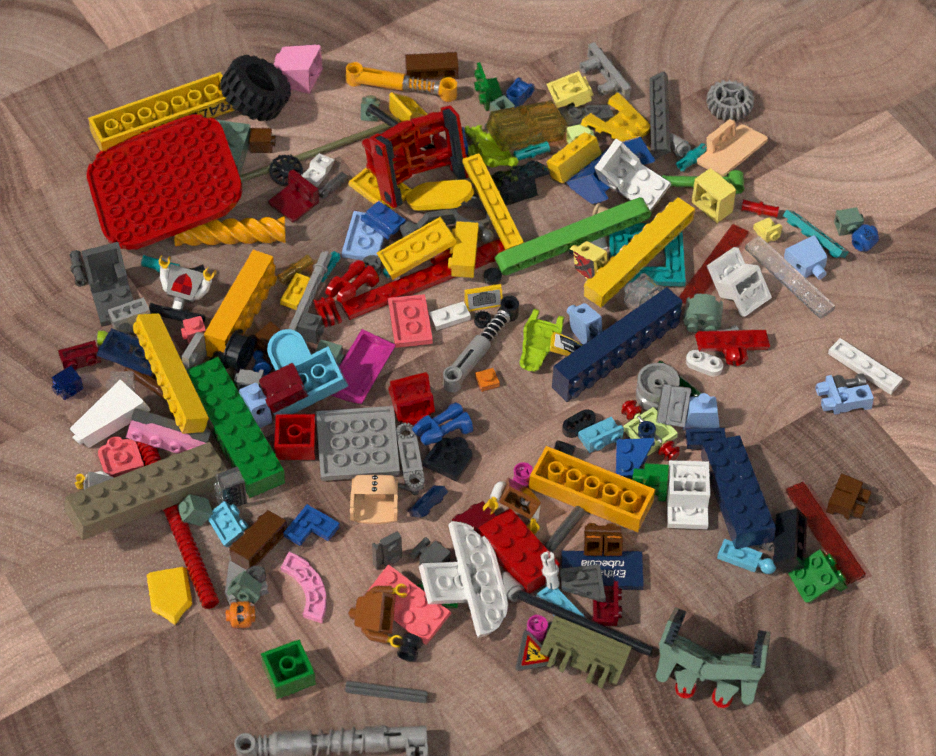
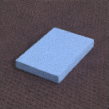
(361, 239)

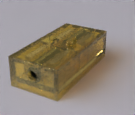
(526, 125)

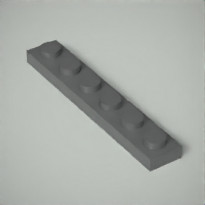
(659, 115)

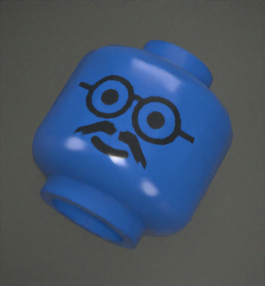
(865, 237)

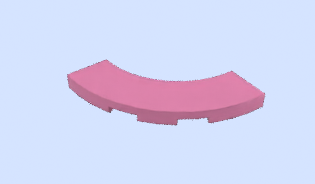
(311, 585)

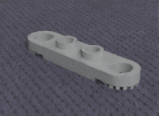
(410, 457)

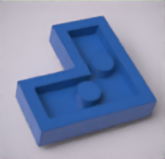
(310, 521)

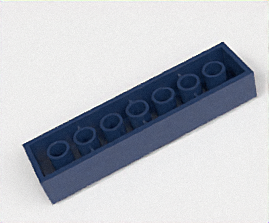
(616, 344)

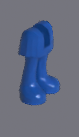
(432, 433)

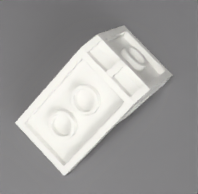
(627, 176)

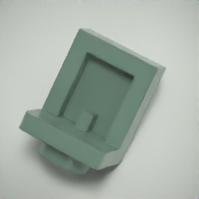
(366, 101)

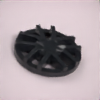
(284, 168)

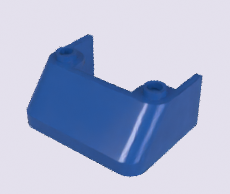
(587, 183)

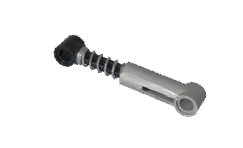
(479, 345)

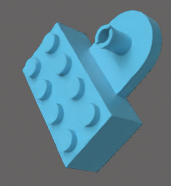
(317, 371)

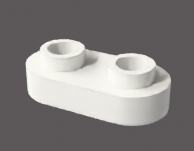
(704, 363)

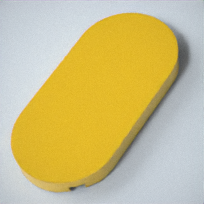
(440, 195)

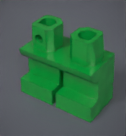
(655, 477)

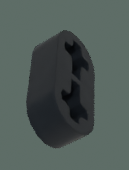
(578, 422)

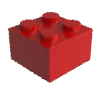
(295, 436)

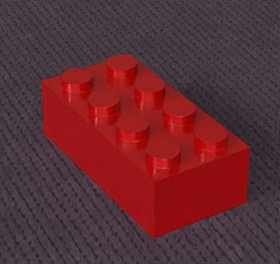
(516, 549)

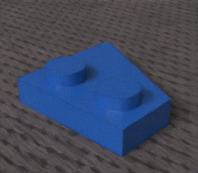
(632, 454)

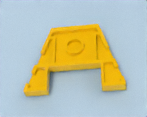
(624, 125)

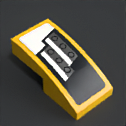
(563, 345)

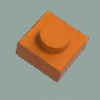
(487, 379)

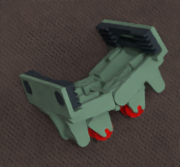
(705, 664)

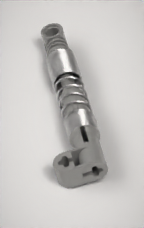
(303, 742)

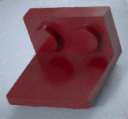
(295, 198)
(283, 388)

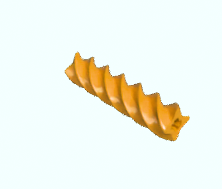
(233, 231)

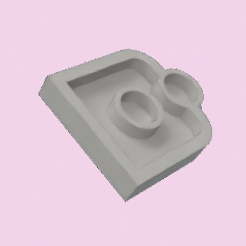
(195, 351)

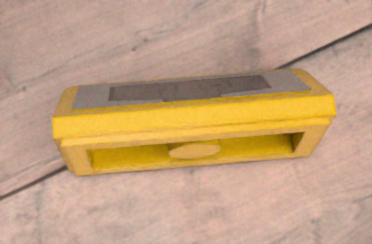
(483, 297)

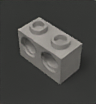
(125, 315)

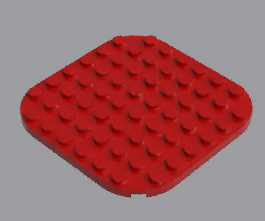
(164, 182)

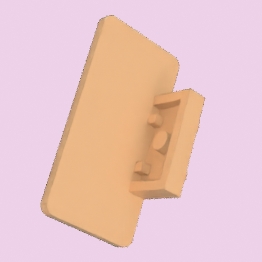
(730, 147)

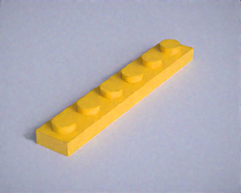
(492, 201)

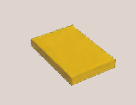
(366, 185)

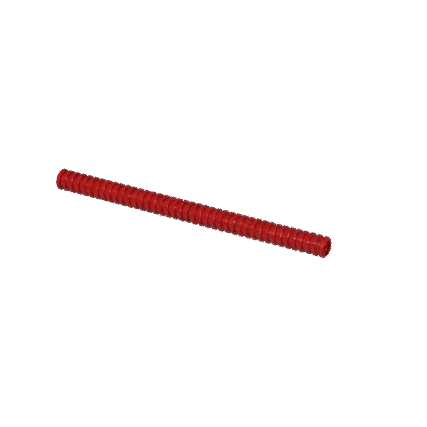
(185, 541)

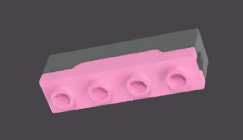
(163, 433)

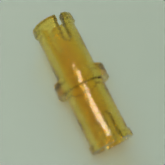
(294, 268)

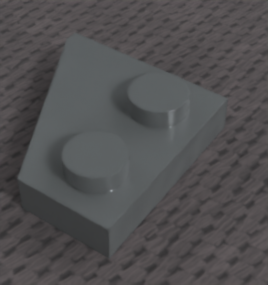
(583, 581)

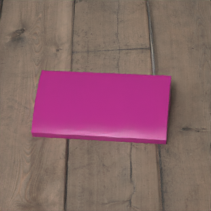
(363, 365)

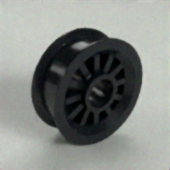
(239, 350)

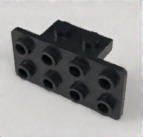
(519, 181)

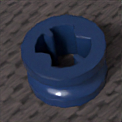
(646, 425)

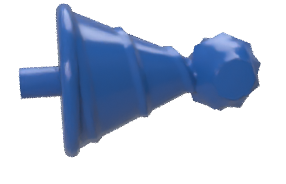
(260, 364)

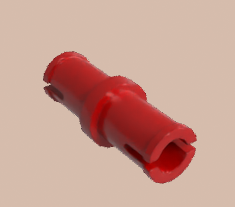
(760, 208)

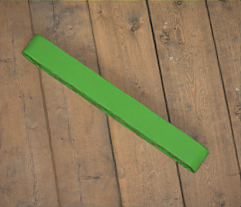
(563, 239)

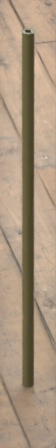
(322, 149)

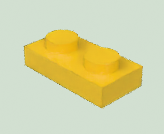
(295, 291)

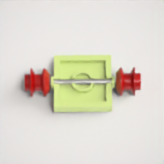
(664, 432)

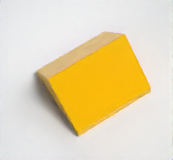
(404, 107)

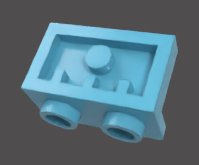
(601, 434)
(227, 523)

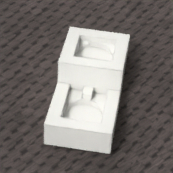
(318, 169)

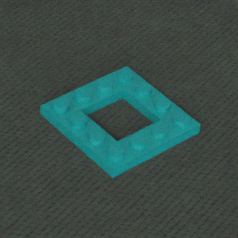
(674, 271)

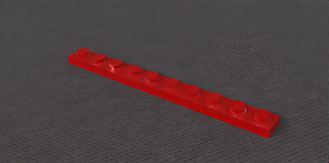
(415, 282)

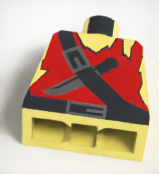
(588, 258)

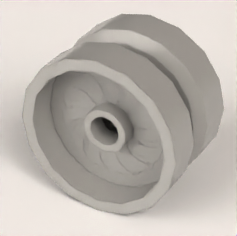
(650, 383)

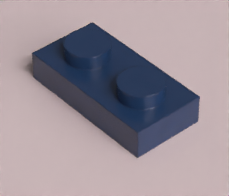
(696, 436)
(427, 501)

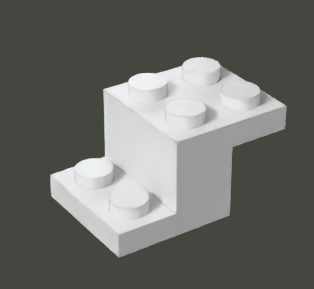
(739, 281)
(688, 494)

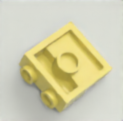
(570, 89)

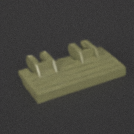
(586, 650)

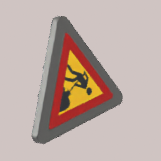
(529, 653)

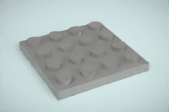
(357, 442)

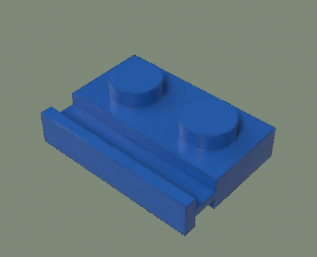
(383, 220)

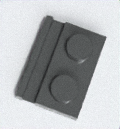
(388, 550)

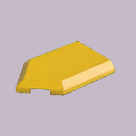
(169, 593)

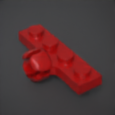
(732, 343)

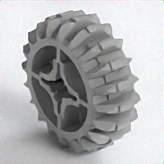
(730, 95)

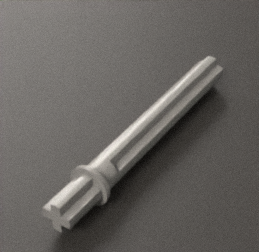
(311, 289)

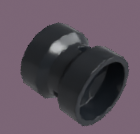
(409, 647)

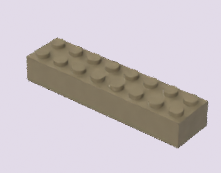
(143, 491)

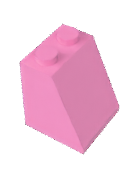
(300, 66)

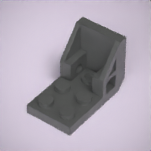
(106, 279)

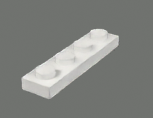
(864, 364)

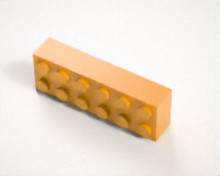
(241, 301)
(591, 488)

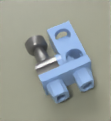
(841, 395)

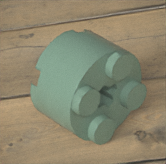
(703, 313)

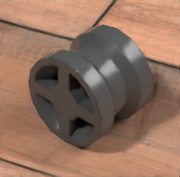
(373, 261)

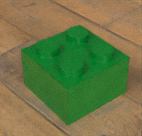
(288, 669)

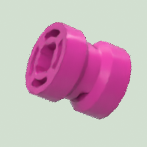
(522, 473)
(537, 626)

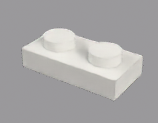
(449, 316)

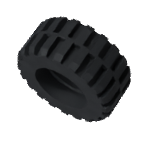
(255, 88)

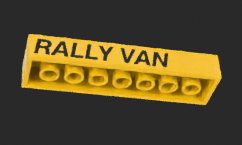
(193, 98)

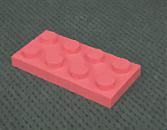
(413, 610)

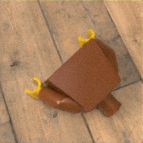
(376, 612)

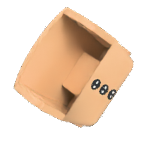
(374, 499)

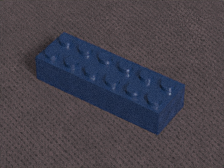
(738, 492)

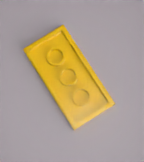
(416, 248)

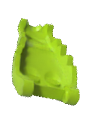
(489, 149)
(537, 340)

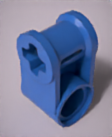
(519, 91)

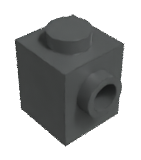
(311, 327)

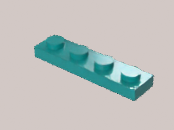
(809, 229)

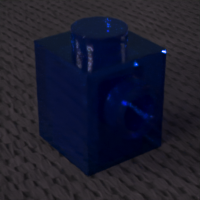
(67, 383)

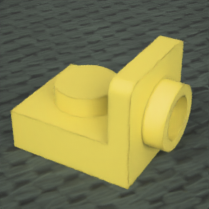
(768, 230)

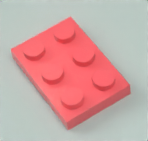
(410, 321)

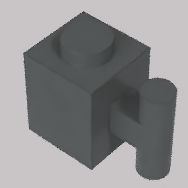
(433, 554)

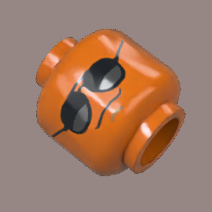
(240, 614)

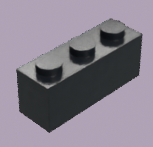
(790, 540)

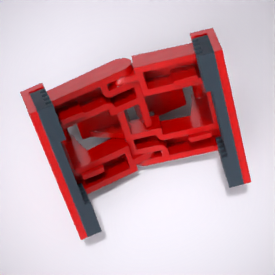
(413, 135)

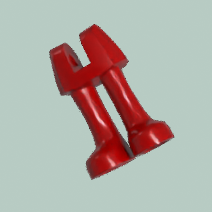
(346, 290)

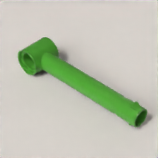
(734, 177)

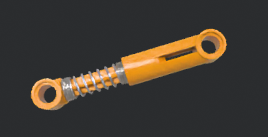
(358, 75)

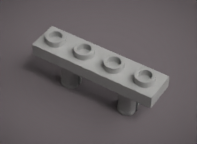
(614, 78)

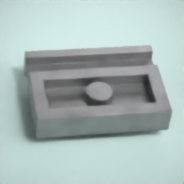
(673, 405)

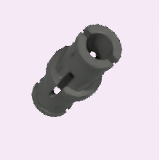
(78, 268)

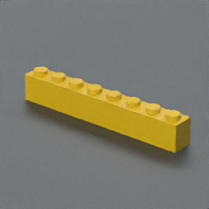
(638, 252)
(170, 373)

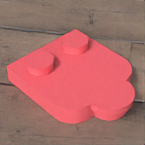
(119, 456)

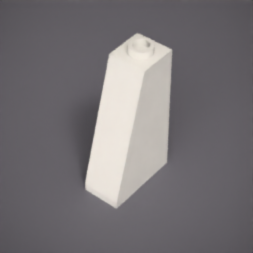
(108, 415)

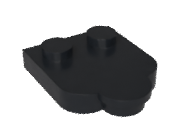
(449, 457)

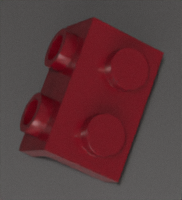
(80, 355)
(608, 612)

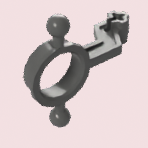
(450, 217)

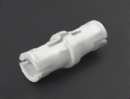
(550, 570)

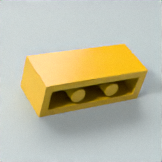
(573, 157)
(465, 250)

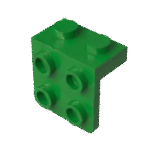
(818, 576)

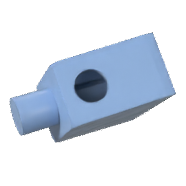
(807, 257)
(584, 322)
(255, 400)
(702, 412)

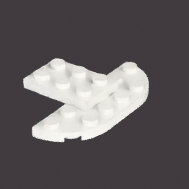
(470, 580)

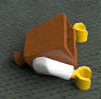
(518, 499)

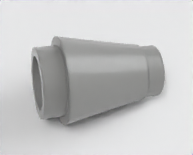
(679, 145)
(511, 586)

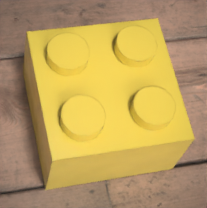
(713, 195)

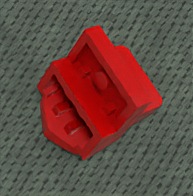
(412, 398)

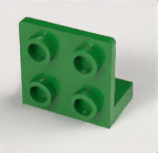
(488, 88)

